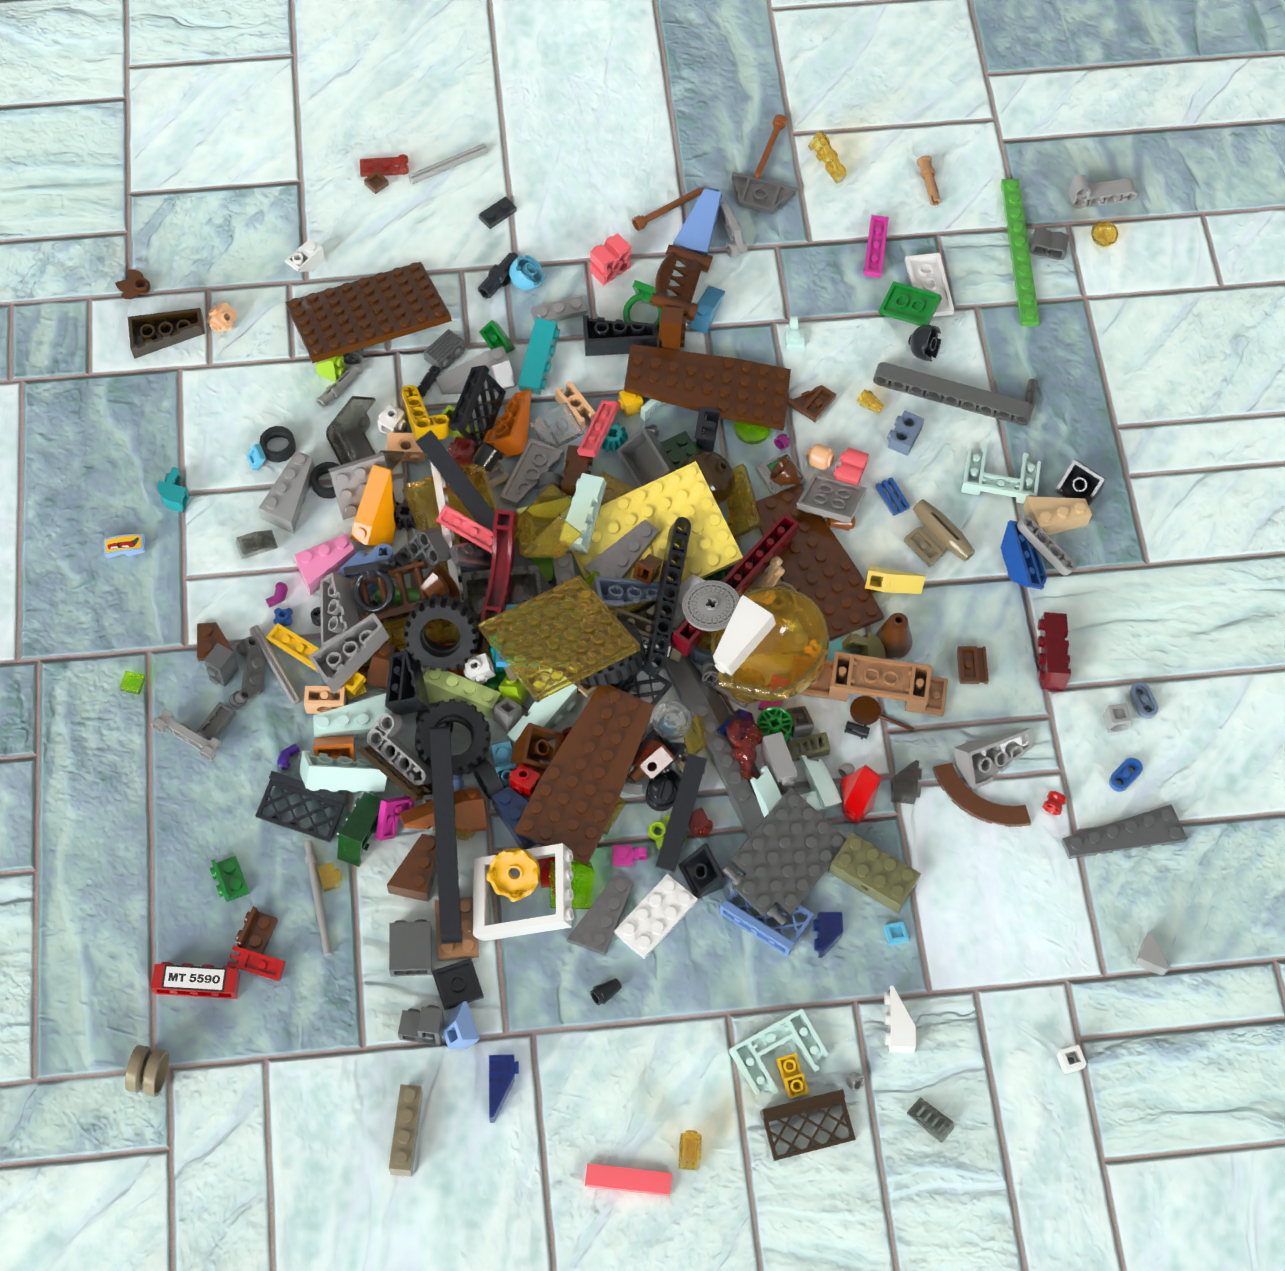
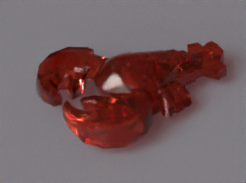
(746, 745)

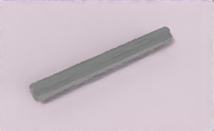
(448, 163)
(275, 665)

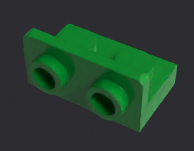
(230, 878)

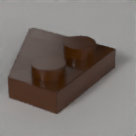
(813, 403)
(207, 637)

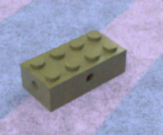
(874, 872)

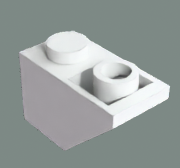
(306, 257)

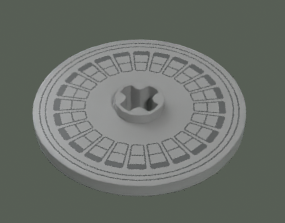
(712, 592)

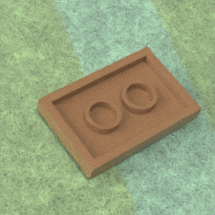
(469, 946)

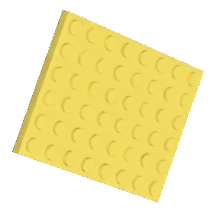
(661, 503)

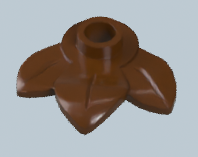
(131, 286)

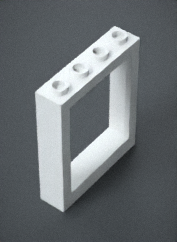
(564, 895)

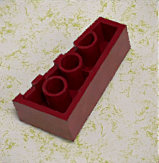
(1054, 651)

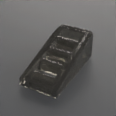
(933, 1130)

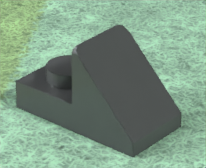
(802, 722)

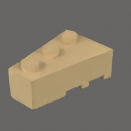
(1057, 514)

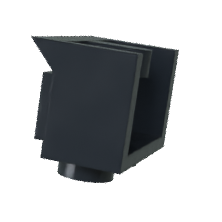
(706, 428)

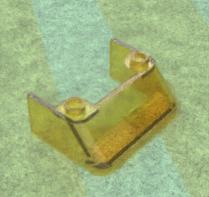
(542, 529)

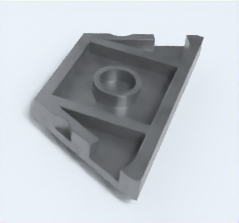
(760, 193)

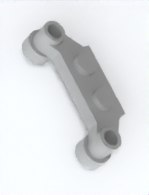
(733, 229)
(206, 748)

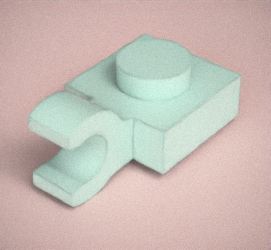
(794, 337)

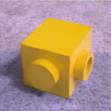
(630, 403)

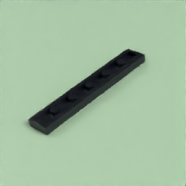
(681, 813)

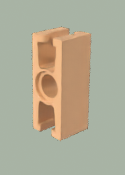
(575, 398)

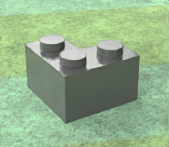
(422, 1026)

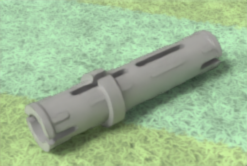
(333, 390)

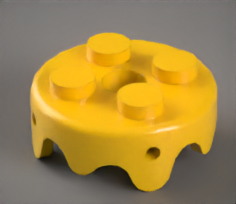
(507, 885)

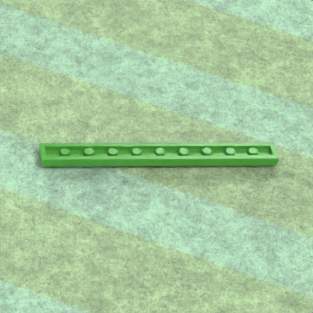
(1020, 252)

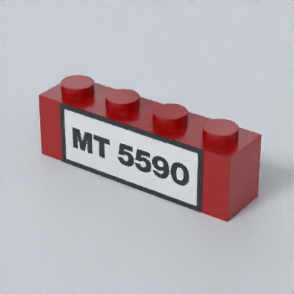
(195, 980)

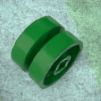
(775, 720)

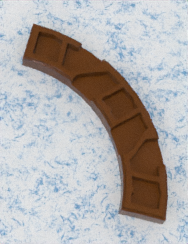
(975, 805)

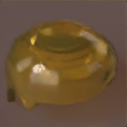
(1104, 234)

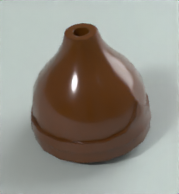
(785, 472)

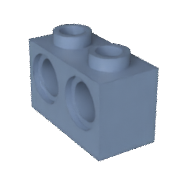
(907, 433)

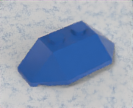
(1022, 559)

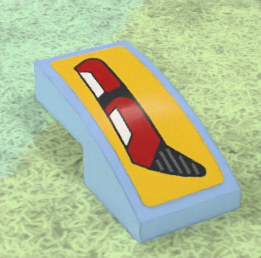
(124, 544)

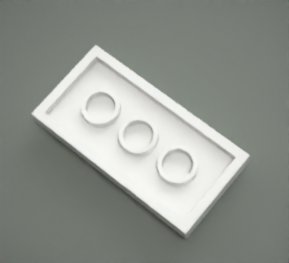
(928, 274)
(655, 916)

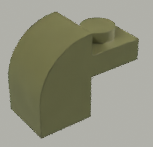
(865, 645)

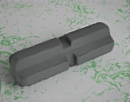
(1031, 391)

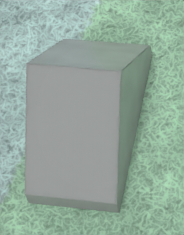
(1151, 957)

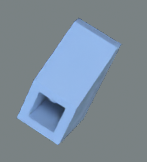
(460, 1028)

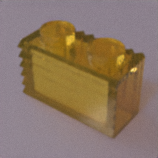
(690, 1150)

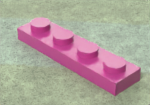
(876, 246)

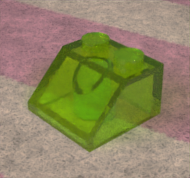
(581, 885)

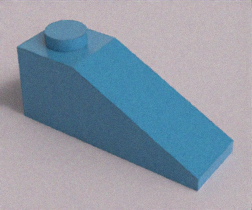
(707, 309)

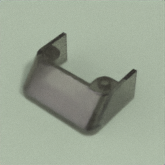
(348, 434)

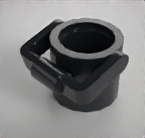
(486, 455)

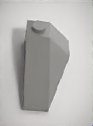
(494, 359)
(985, 757)

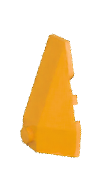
(375, 515)

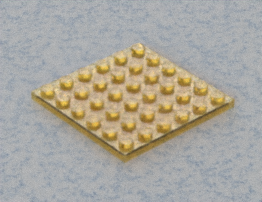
(558, 637)

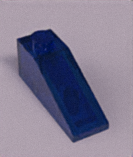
(501, 1079)

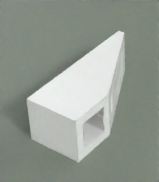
(901, 1029)

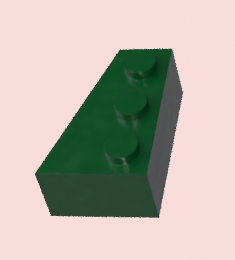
(358, 829)

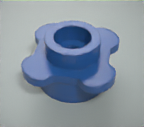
(287, 620)

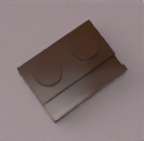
(972, 665)

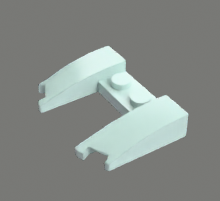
(976, 480)
(823, 794)
(793, 1027)

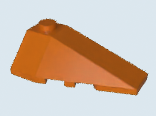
(512, 427)

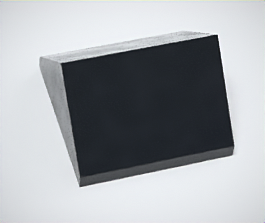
(1080, 482)
(702, 872)

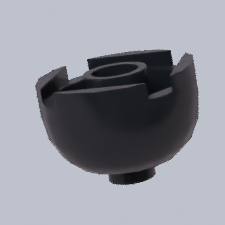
(925, 342)

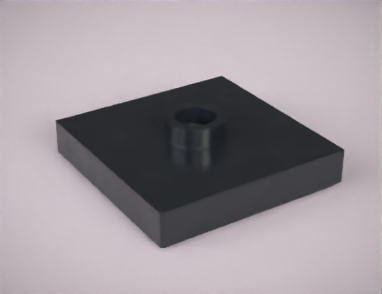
(457, 984)

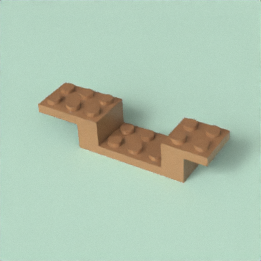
(882, 679)

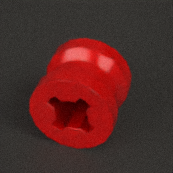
(1054, 803)

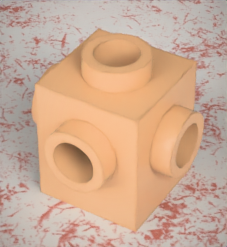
(221, 317)

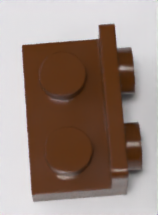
(256, 931)

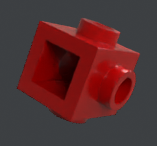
(524, 780)

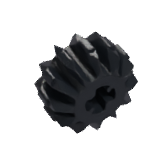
(403, 516)

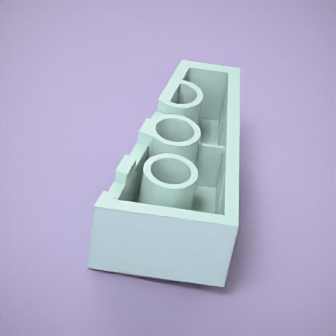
(585, 509)
(547, 712)
(351, 719)
(340, 774)

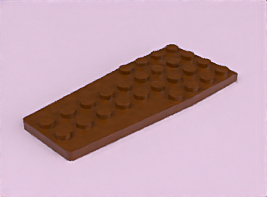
(736, 387)
(821, 567)
(587, 774)

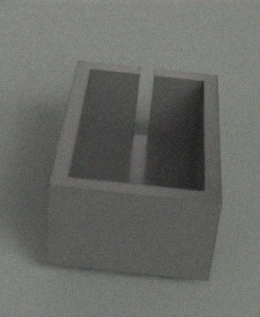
(645, 457)

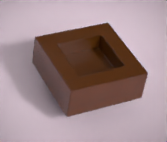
(376, 182)

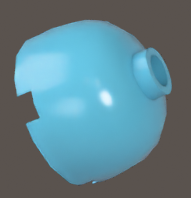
(526, 273)

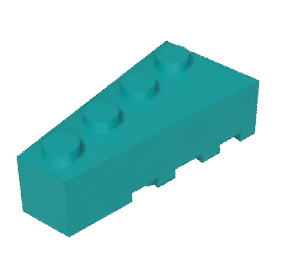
(539, 356)

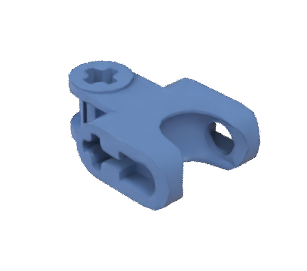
(362, 557)

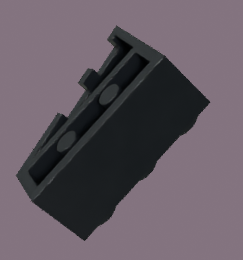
(405, 685)

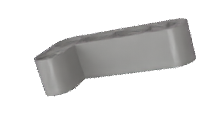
(1100, 193)
(401, 754)

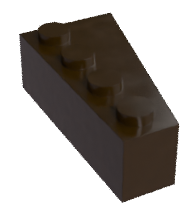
(164, 329)

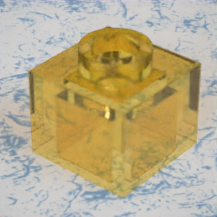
(329, 876)

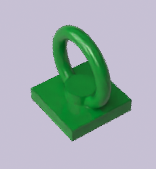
(643, 293)

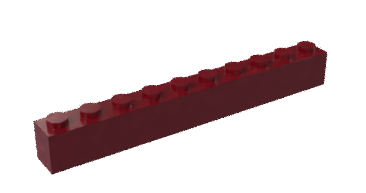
(743, 575)

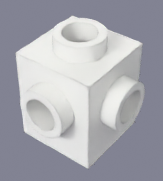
(391, 420)
(479, 668)

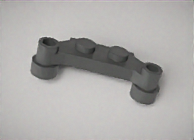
(253, 672)

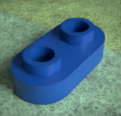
(1124, 775)

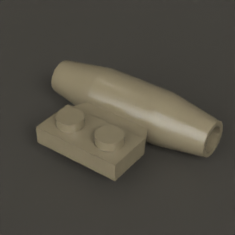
(936, 536)

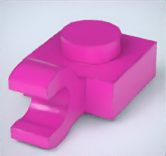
(624, 855)

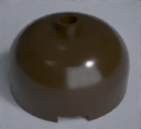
(716, 472)

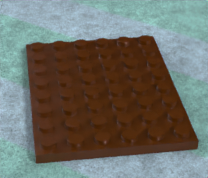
(367, 312)

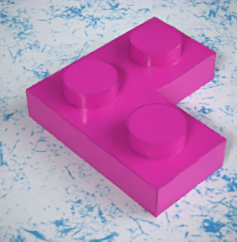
(389, 816)

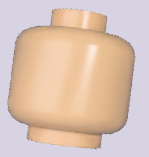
(820, 456)

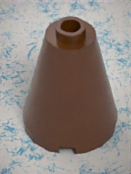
(895, 636)

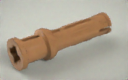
(928, 173)

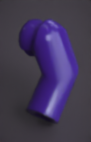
(284, 756)

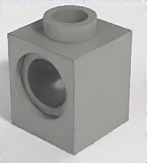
(1117, 717)

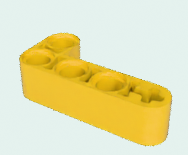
(418, 416)

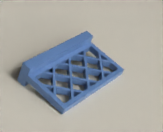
(760, 929)

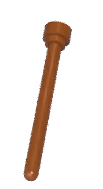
(778, 123)
(639, 222)

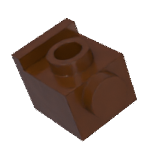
(647, 569)

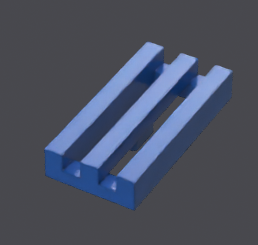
(891, 482)

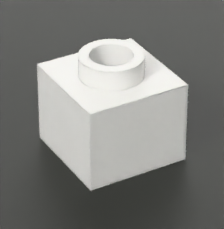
(1073, 1053)

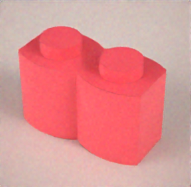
(852, 466)

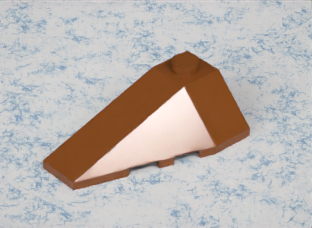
(469, 813)

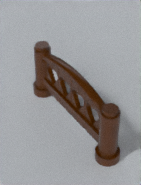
(688, 281)

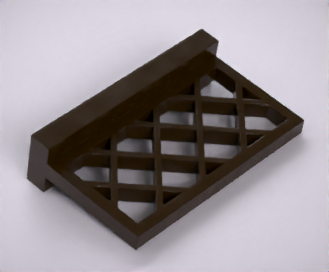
(416, 792)
(804, 1106)

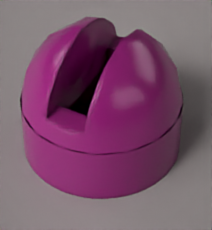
(782, 441)

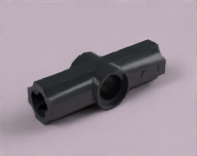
(497, 277)

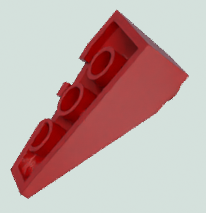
(859, 793)

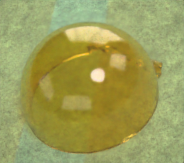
(788, 655)

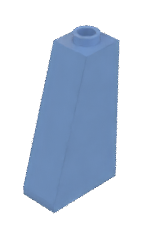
(700, 225)

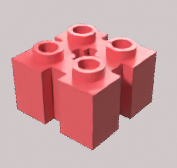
(610, 259)

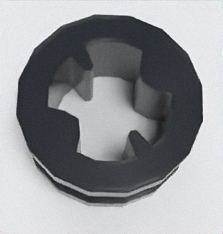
(314, 613)

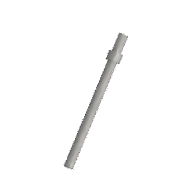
(311, 861)

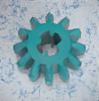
(615, 438)

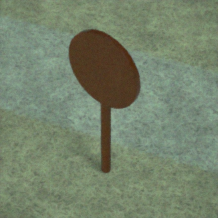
(867, 711)

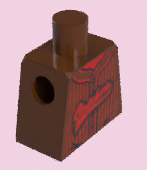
(650, 760)

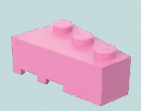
(323, 559)

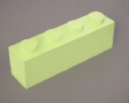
(448, 686)

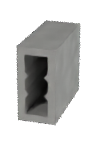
(779, 761)

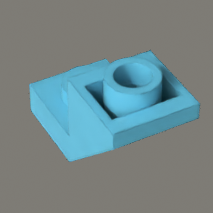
(502, 756)

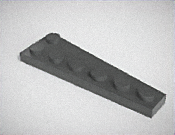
(1138, 831)

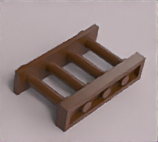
(406, 606)

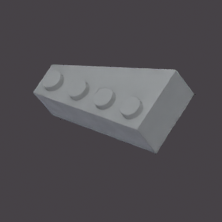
(288, 493)

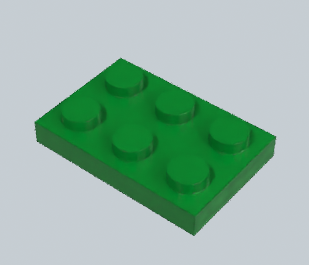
(910, 304)

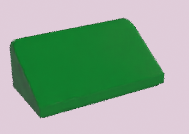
(496, 337)

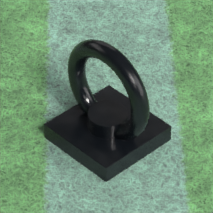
(370, 571)

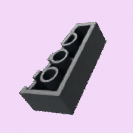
(616, 337)

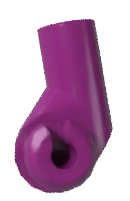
(279, 595)

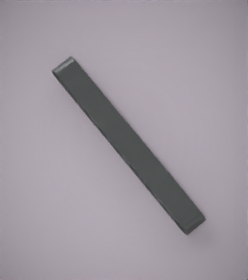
(953, 393)

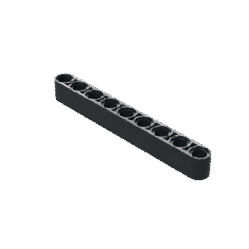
(664, 603)

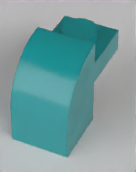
(171, 494)

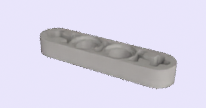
(1060, 560)

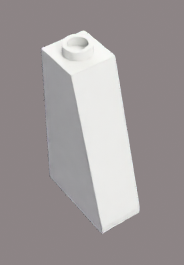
(743, 634)

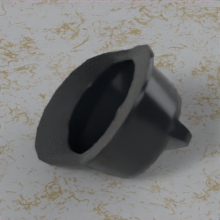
(662, 791)

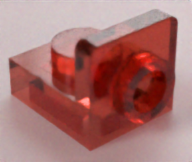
(699, 823)

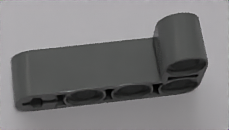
(425, 544)

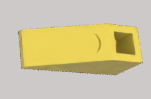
(893, 580)

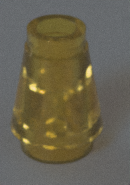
(870, 401)

